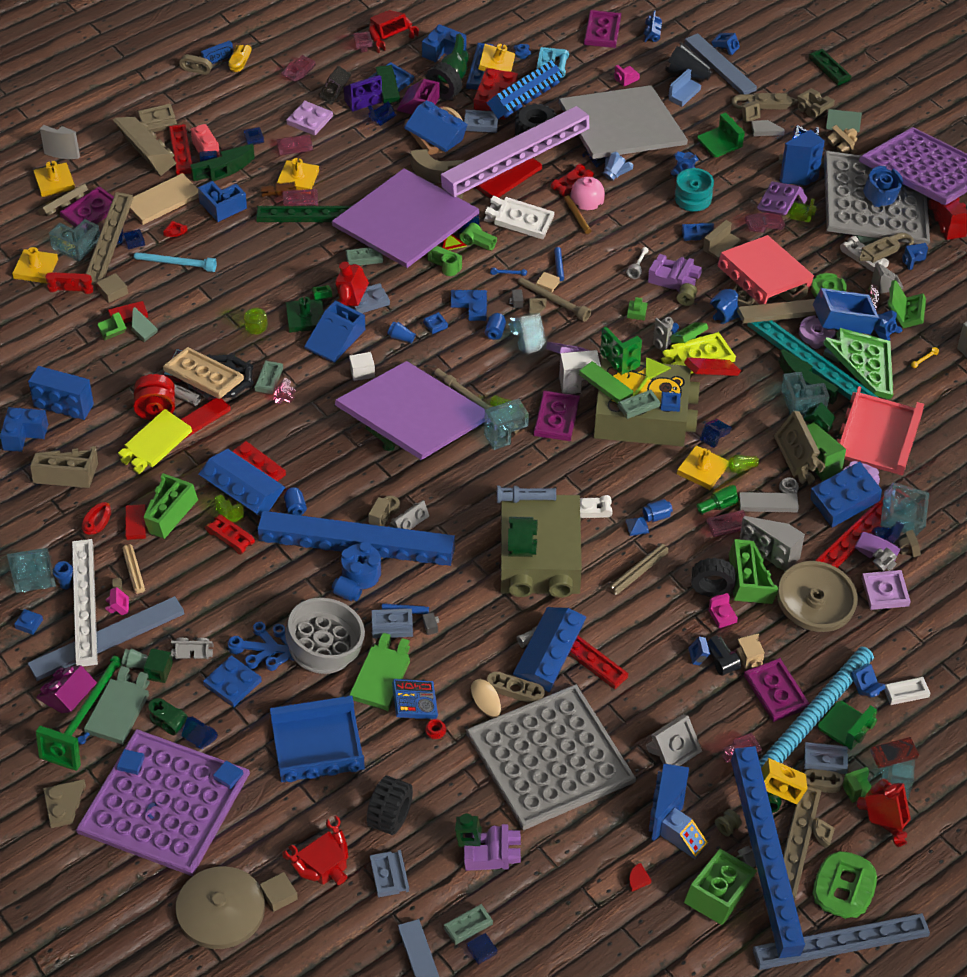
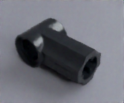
(723, 658)

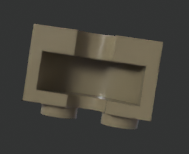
(813, 104)

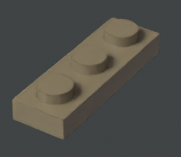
(63, 200)

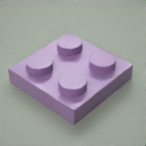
(309, 118)
(885, 589)

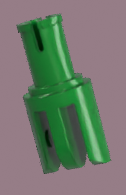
(719, 499)

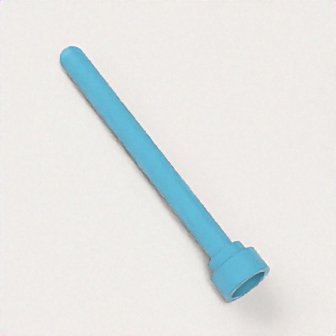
(208, 264)

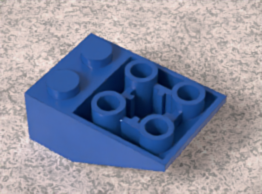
(336, 331)
(668, 795)

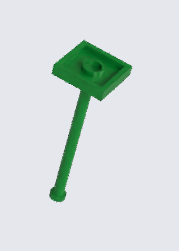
(63, 747)

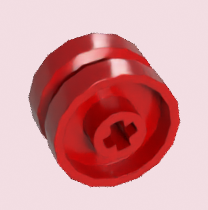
(153, 395)

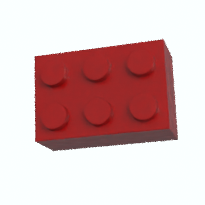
(492, 83)

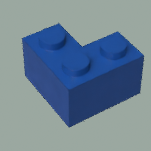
(440, 42)
(223, 202)
(22, 424)

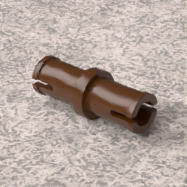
(277, 189)

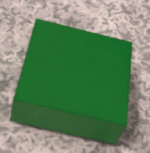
(321, 292)

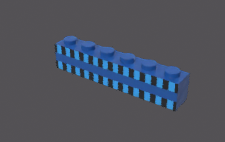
(525, 90)

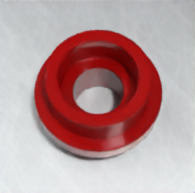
(435, 724)

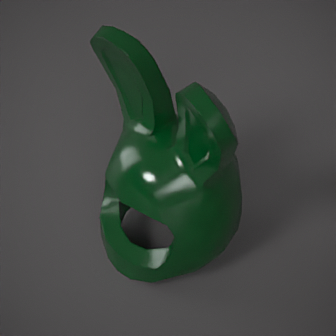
(457, 58)

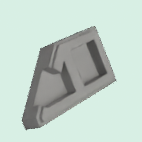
(766, 128)

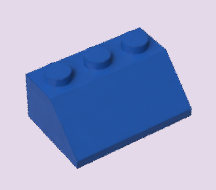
(436, 126)
(802, 159)

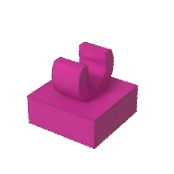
(118, 602)

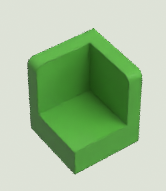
(112, 326)
(857, 784)

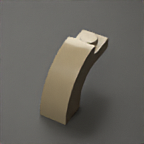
(430, 168)

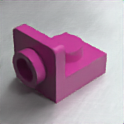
(625, 76)
(722, 611)

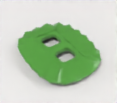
(860, 891)

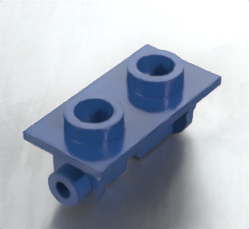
(653, 27)

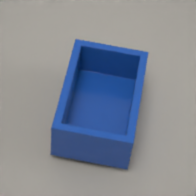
(845, 310)
(61, 392)
(846, 494)

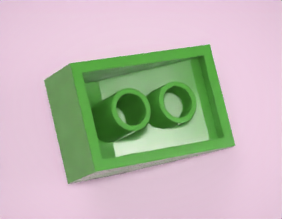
(720, 886)

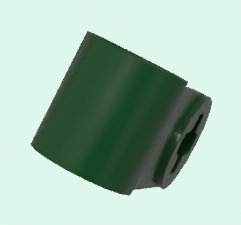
(167, 716)

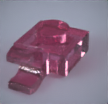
(741, 742)

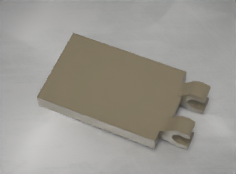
(799, 448)

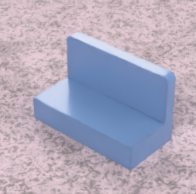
(683, 89)

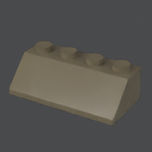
(146, 144)

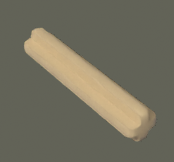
(133, 569)

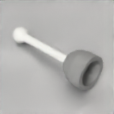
(634, 270)

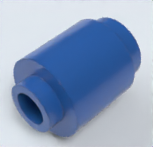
(495, 326)
(295, 501)
(657, 510)
(347, 588)

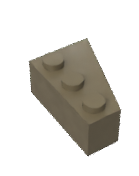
(65, 469)

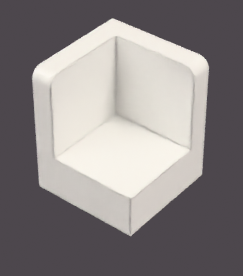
(362, 366)

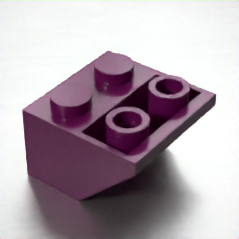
(418, 94)
(66, 688)

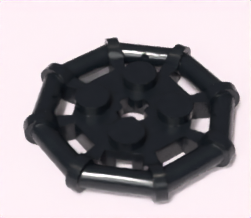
(244, 368)

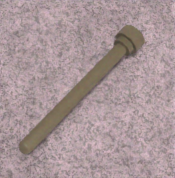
(581, 312)

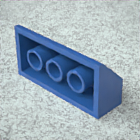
(242, 481)
(550, 646)

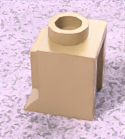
(750, 651)

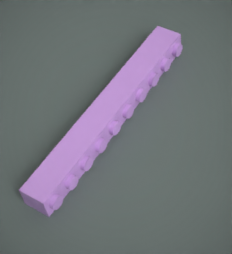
(515, 151)

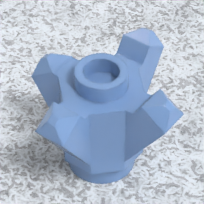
(616, 166)

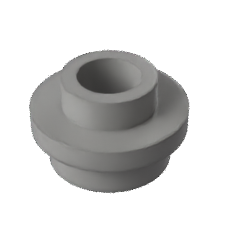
(788, 485)

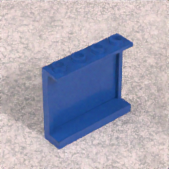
(316, 739)

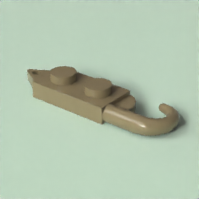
(766, 100)
(883, 247)

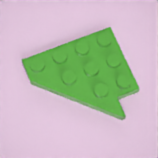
(866, 359)

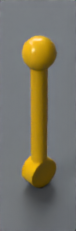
(935, 351)

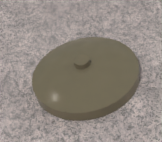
(817, 596)
(220, 907)

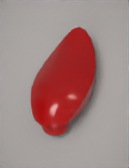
(96, 518)

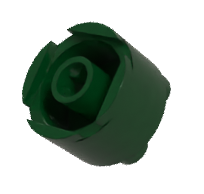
(521, 537)

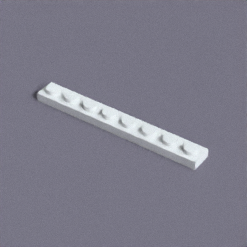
(84, 603)

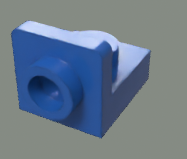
(728, 41)
(914, 253)
(866, 681)

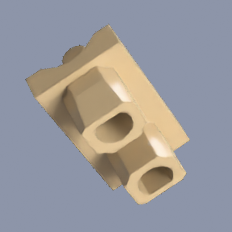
(846, 138)

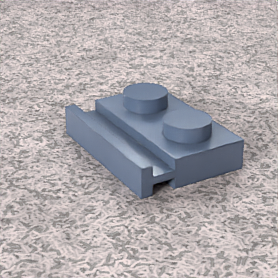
(481, 121)
(373, 298)
(393, 622)
(826, 757)
(389, 873)

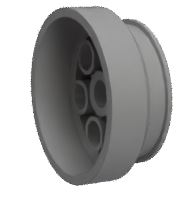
(324, 635)

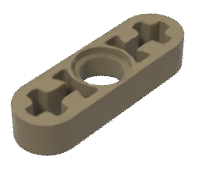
(511, 680)

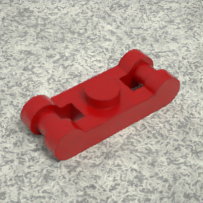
(565, 184)
(69, 282)
(230, 533)

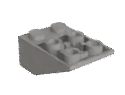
(775, 540)

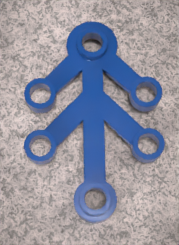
(268, 648)

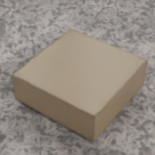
(548, 281)

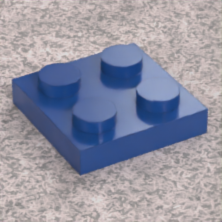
(232, 681)

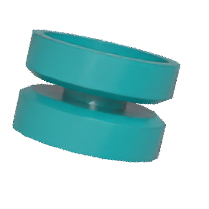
(694, 189)

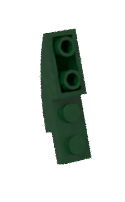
(226, 165)
(790, 364)

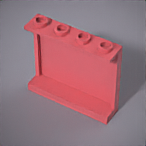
(763, 269)
(880, 432)

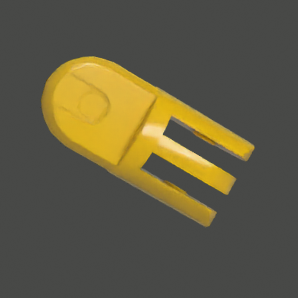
(239, 58)

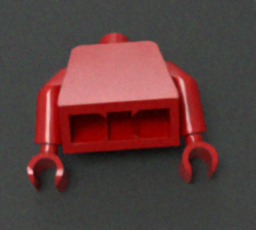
(389, 24)
(351, 284)
(888, 808)
(323, 858)

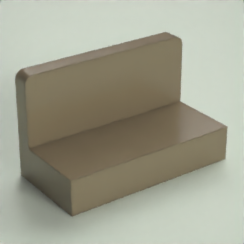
(720, 240)

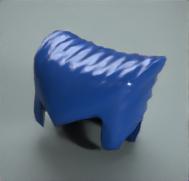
(726, 305)

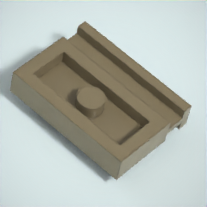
(158, 117)

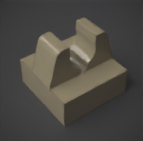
(750, 111)
(909, 544)

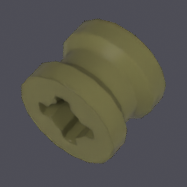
(686, 294)
(728, 822)

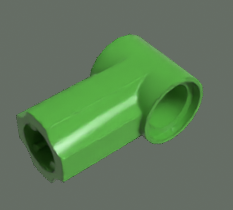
(474, 235)

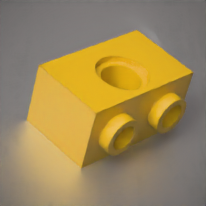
(784, 781)

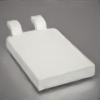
(519, 216)

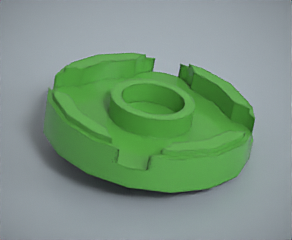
(827, 281)

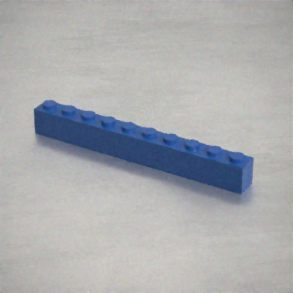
(339, 535)
(767, 853)

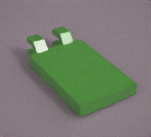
(379, 671)

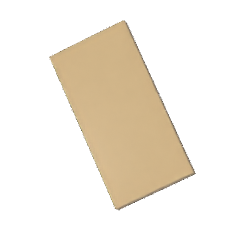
(163, 198)
(203, 372)

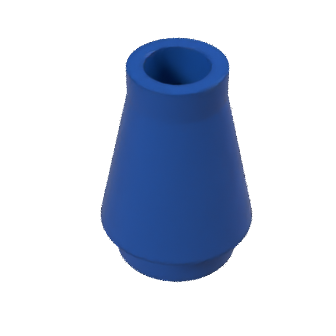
(400, 332)
(63, 573)

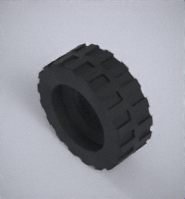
(450, 75)
(713, 567)

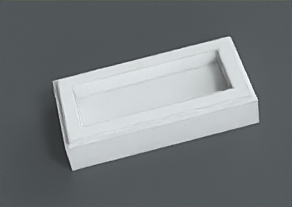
(906, 691)

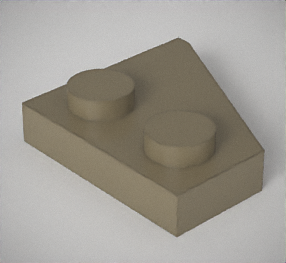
(63, 802)

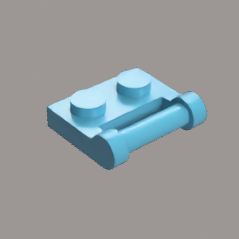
(548, 54)

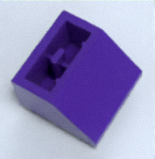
(363, 93)

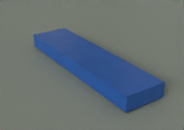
(475, 75)

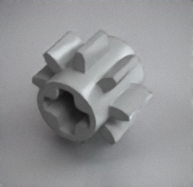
(884, 559)

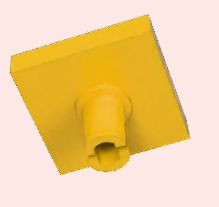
(496, 58)
(300, 172)
(54, 179)
(34, 265)
(703, 467)

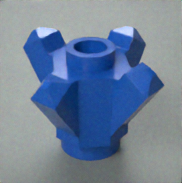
(685, 161)
(887, 325)

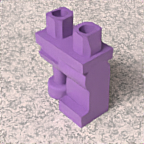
(673, 273)
(496, 852)

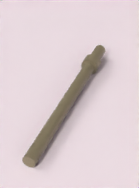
(450, 381)

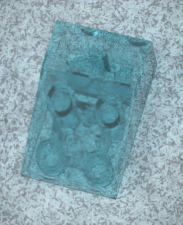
(32, 570)

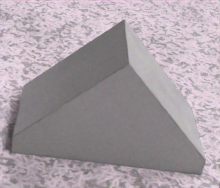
(883, 277)

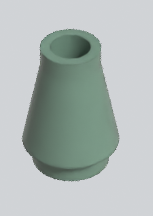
(134, 659)

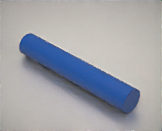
(559, 265)
(415, 609)

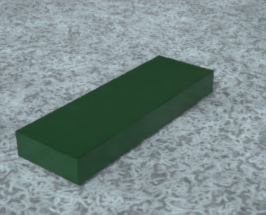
(830, 67)
(389, 85)

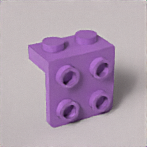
(780, 198)

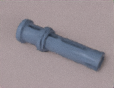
(515, 494)

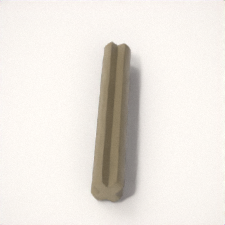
(638, 569)

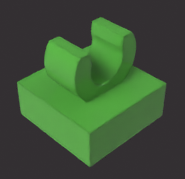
(637, 309)

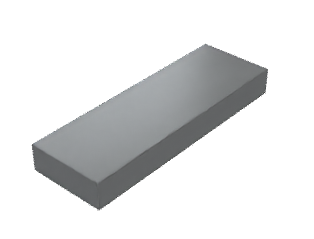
(768, 502)

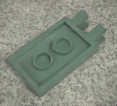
(118, 707)

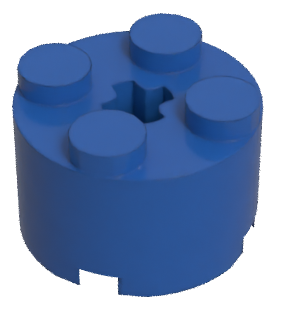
(883, 186)
(361, 564)

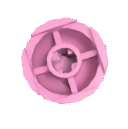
(587, 193)

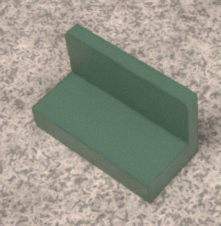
(843, 119)

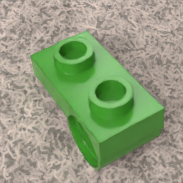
(450, 261)

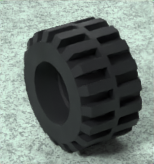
(532, 116)
(389, 805)

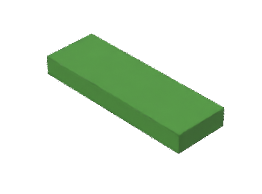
(605, 382)

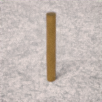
(577, 214)

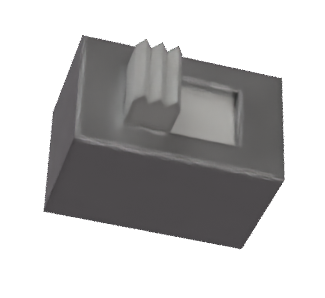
(517, 298)
(430, 623)

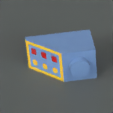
(683, 833)

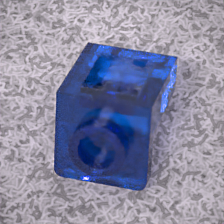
(714, 431)

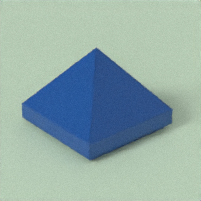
(637, 526)

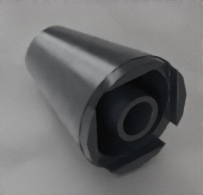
(683, 59)

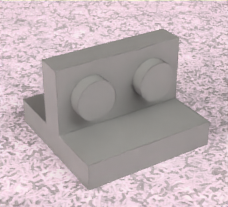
(675, 742)

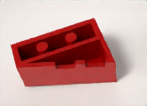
(950, 217)

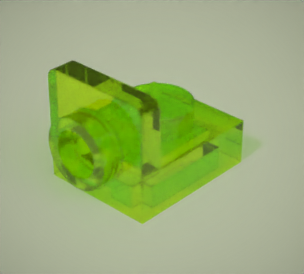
(802, 211)
(226, 509)

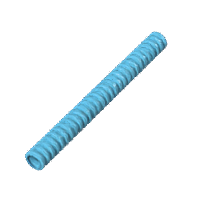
(817, 707)

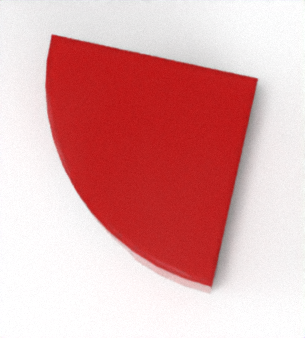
(174, 229)
(638, 878)

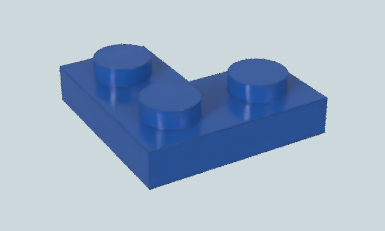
(474, 300)

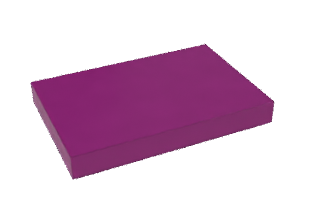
(602, 29)
(91, 207)
(556, 415)
(776, 689)

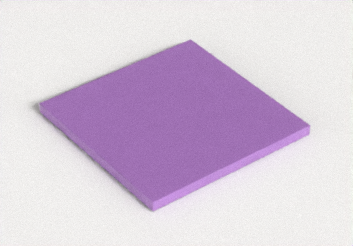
(923, 164)
(405, 217)
(412, 410)
(190, 801)

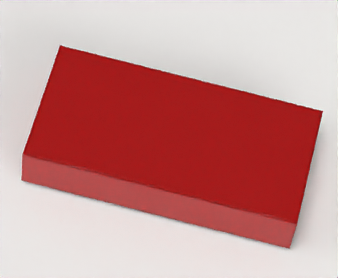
(126, 311)
(135, 522)

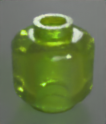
(255, 321)

